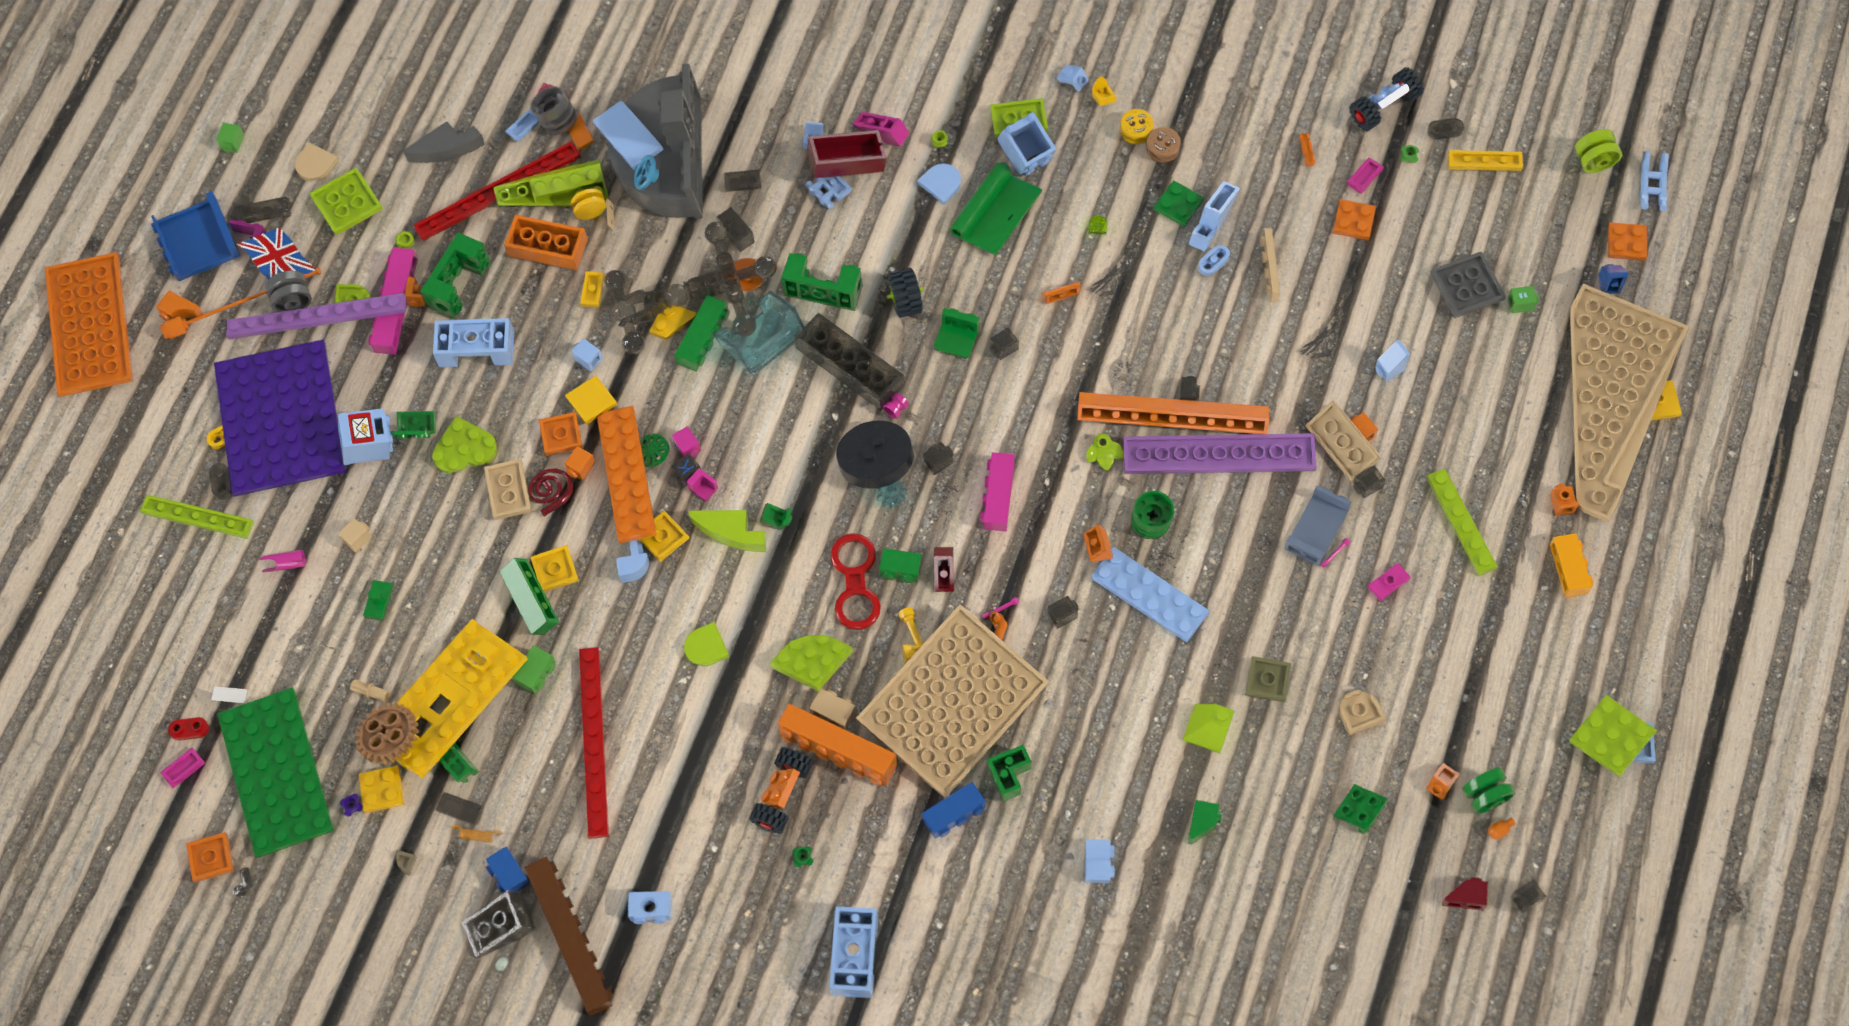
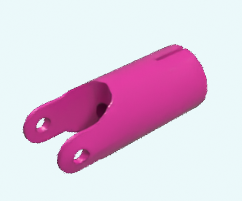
(286, 560)

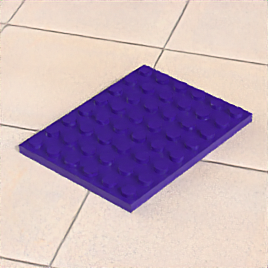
(279, 418)

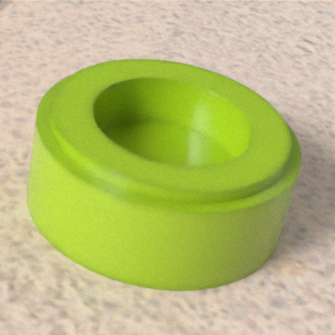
(404, 240)

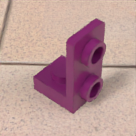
(246, 228)

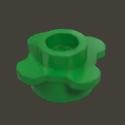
(798, 852)

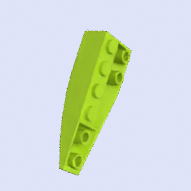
(553, 187)

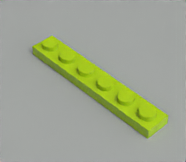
(1462, 522)

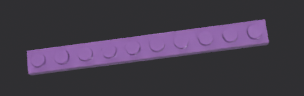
(316, 316)

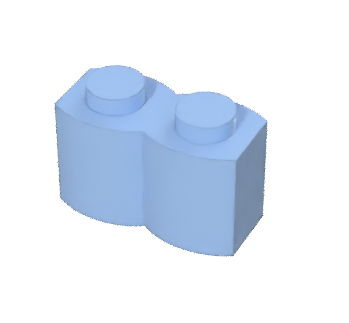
(1097, 861)

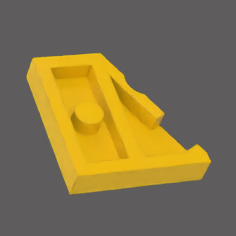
(671, 321)

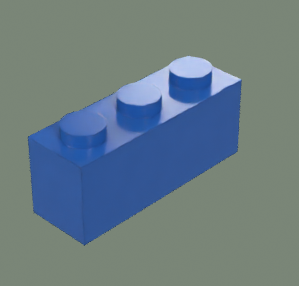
(954, 810)

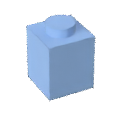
(586, 354)

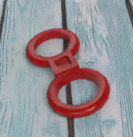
(855, 581)

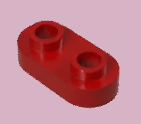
(187, 729)

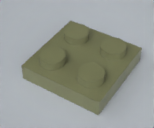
(1268, 679)

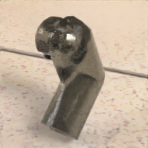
(244, 887)

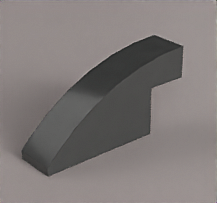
(444, 145)

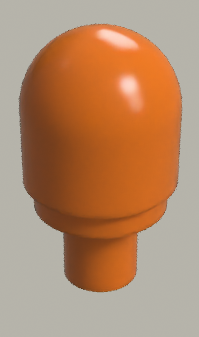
(1500, 828)

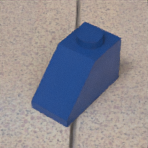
(1612, 278)

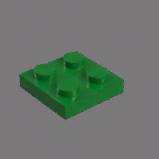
(1178, 203)

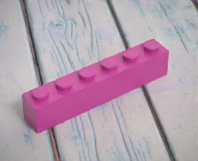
(388, 328)

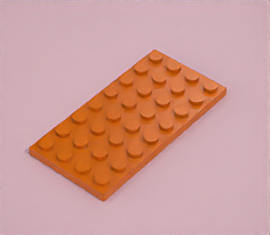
(88, 324)

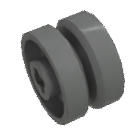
(288, 291)

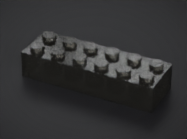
(849, 361)

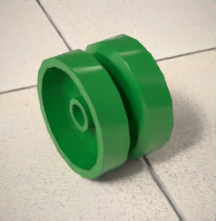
(1488, 791)

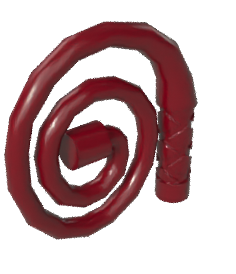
(548, 486)

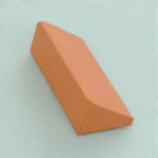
(1061, 292)
(1098, 544)

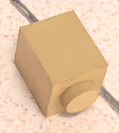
(355, 534)

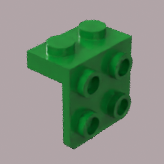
(957, 333)
(415, 423)

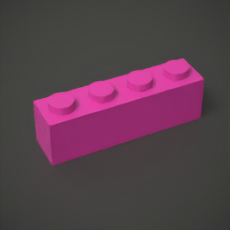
(998, 492)

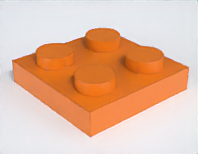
(1354, 219)
(1627, 241)
(560, 433)
(210, 857)

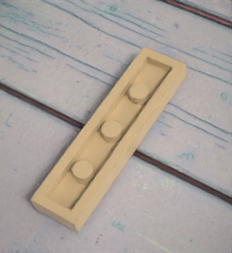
(1269, 258)

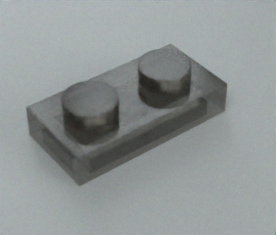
(742, 180)

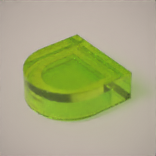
(1098, 225)

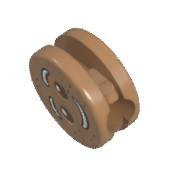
(1163, 144)

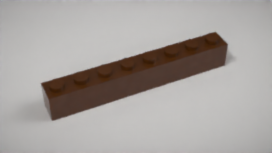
(568, 936)

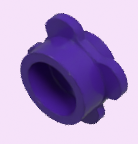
(352, 799)

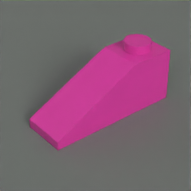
(890, 128)

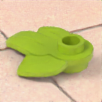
(1104, 454)

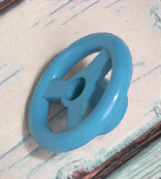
(648, 173)

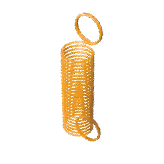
(466, 837)

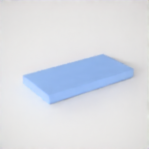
(627, 134)

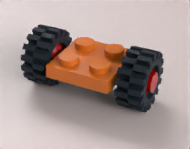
(791, 765)

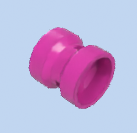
(896, 405)

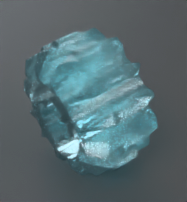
(892, 497)

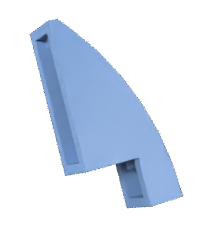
(1214, 215)

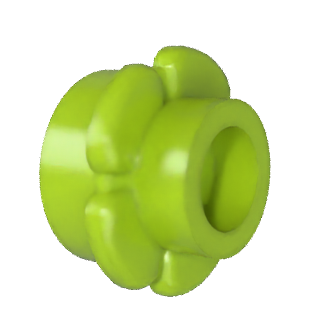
(939, 135)

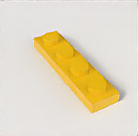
(1485, 160)

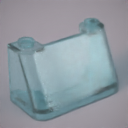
(773, 334)

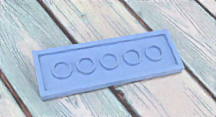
(1150, 595)

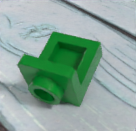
(775, 516)

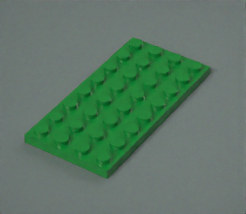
(275, 772)

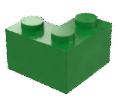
(1004, 769)

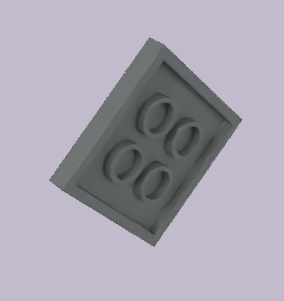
(1468, 284)

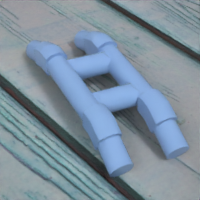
(1661, 175)

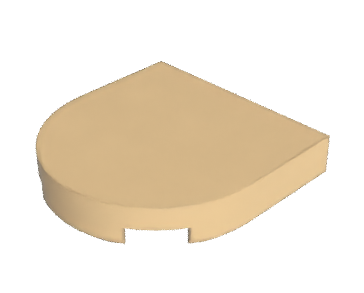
(314, 163)
(1360, 711)

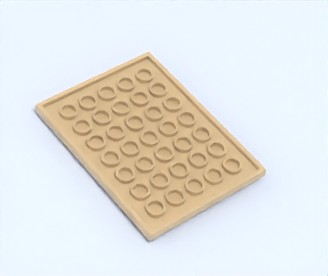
(952, 701)

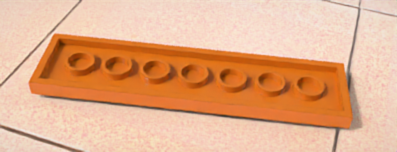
(626, 474)

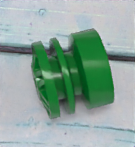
(1155, 505)

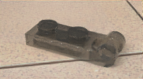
(265, 210)

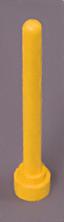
(907, 616)

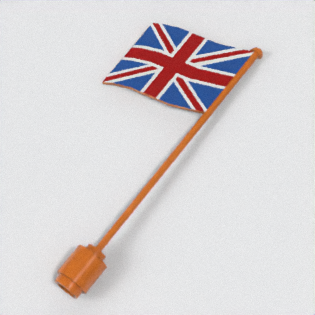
(272, 254)

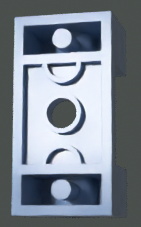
(493, 338)
(851, 973)

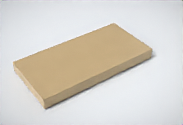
(1343, 441)

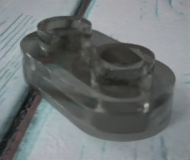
(1445, 128)
(220, 483)

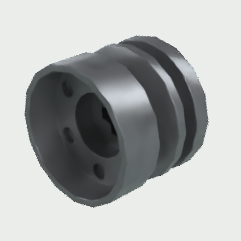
(554, 110)

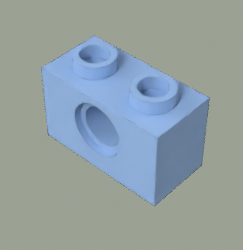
(640, 900)

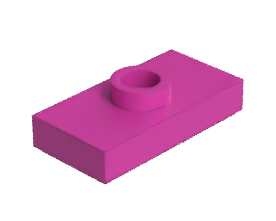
(1389, 582)

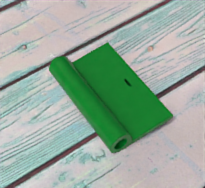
(994, 210)

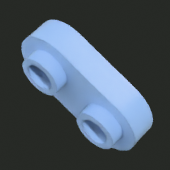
(1212, 261)

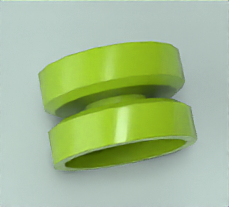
(1598, 151)

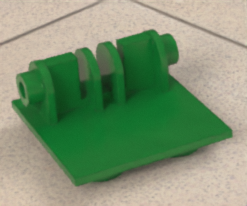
(1361, 808)

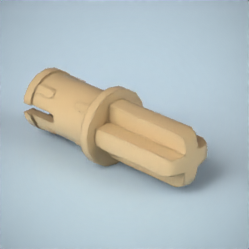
(370, 690)

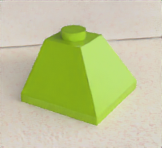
(1208, 726)

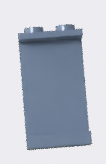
(1318, 525)

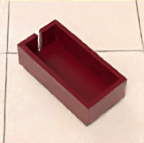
(846, 154)

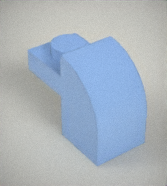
(634, 566)

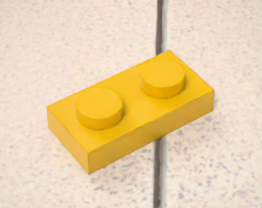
(592, 289)

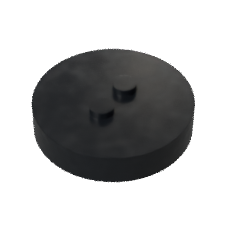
(875, 454)

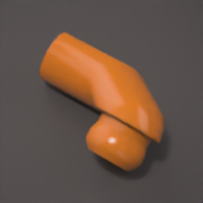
(999, 623)

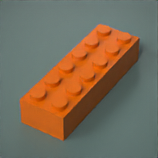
(837, 745)

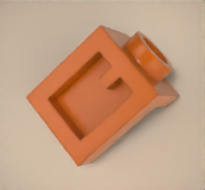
(412, 293)
(1442, 781)

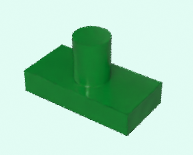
(378, 600)

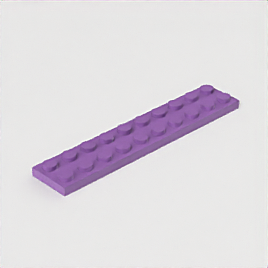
(1219, 453)

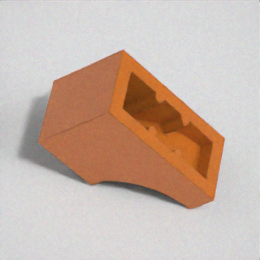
(175, 305)

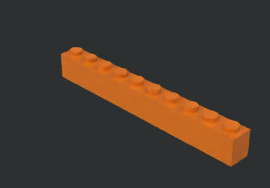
(1173, 413)

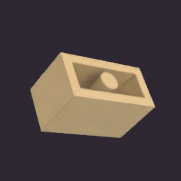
(833, 709)

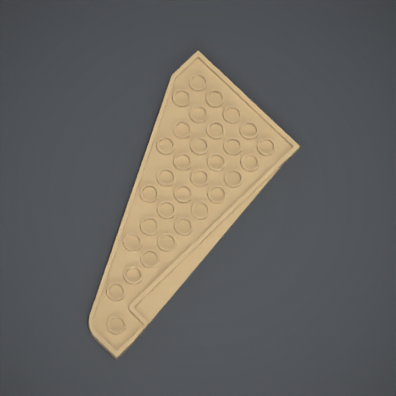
(1617, 379)

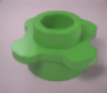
(1409, 149)

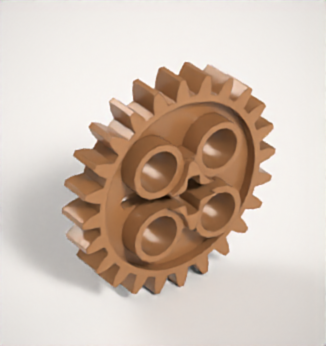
(381, 730)

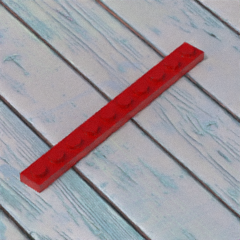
(486, 196)
(593, 743)

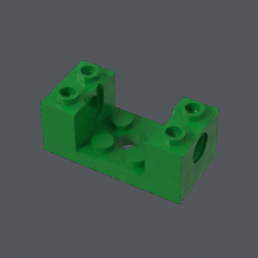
(800, 285)
(438, 289)

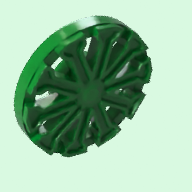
(654, 449)

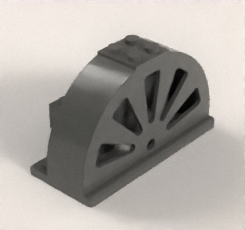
(674, 117)

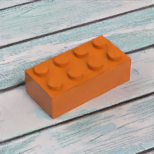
(546, 242)

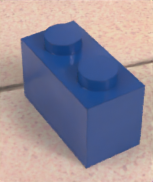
(507, 871)

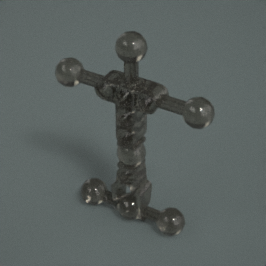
(679, 294)

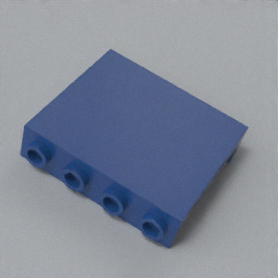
(195, 238)

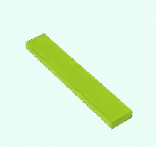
(197, 516)

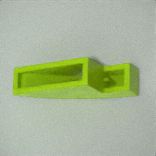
(729, 528)

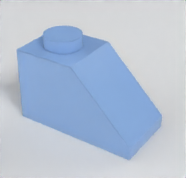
(1392, 361)

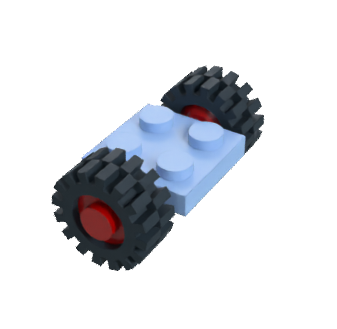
(1405, 86)

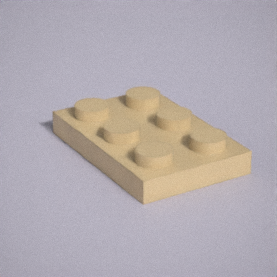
(507, 489)

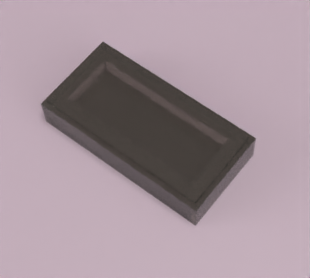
(458, 808)

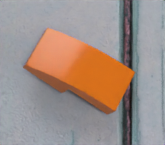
(580, 134)

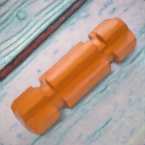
(1307, 149)

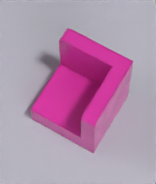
(702, 484)

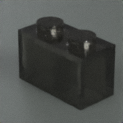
(737, 229)

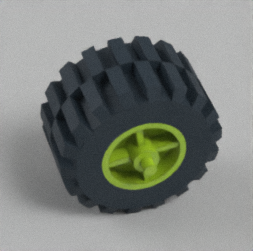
(905, 292)

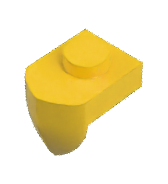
(1102, 92)

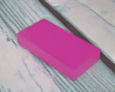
(1365, 175)
(182, 767)

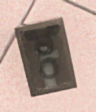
(499, 923)

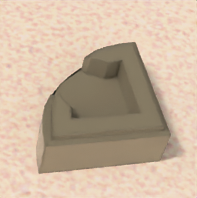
(405, 861)

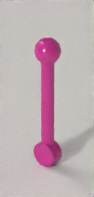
(1346, 542)
(1014, 601)

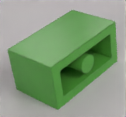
(534, 670)

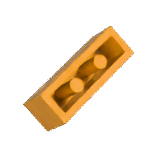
(1571, 565)

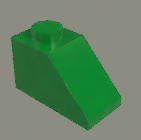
(1203, 820)

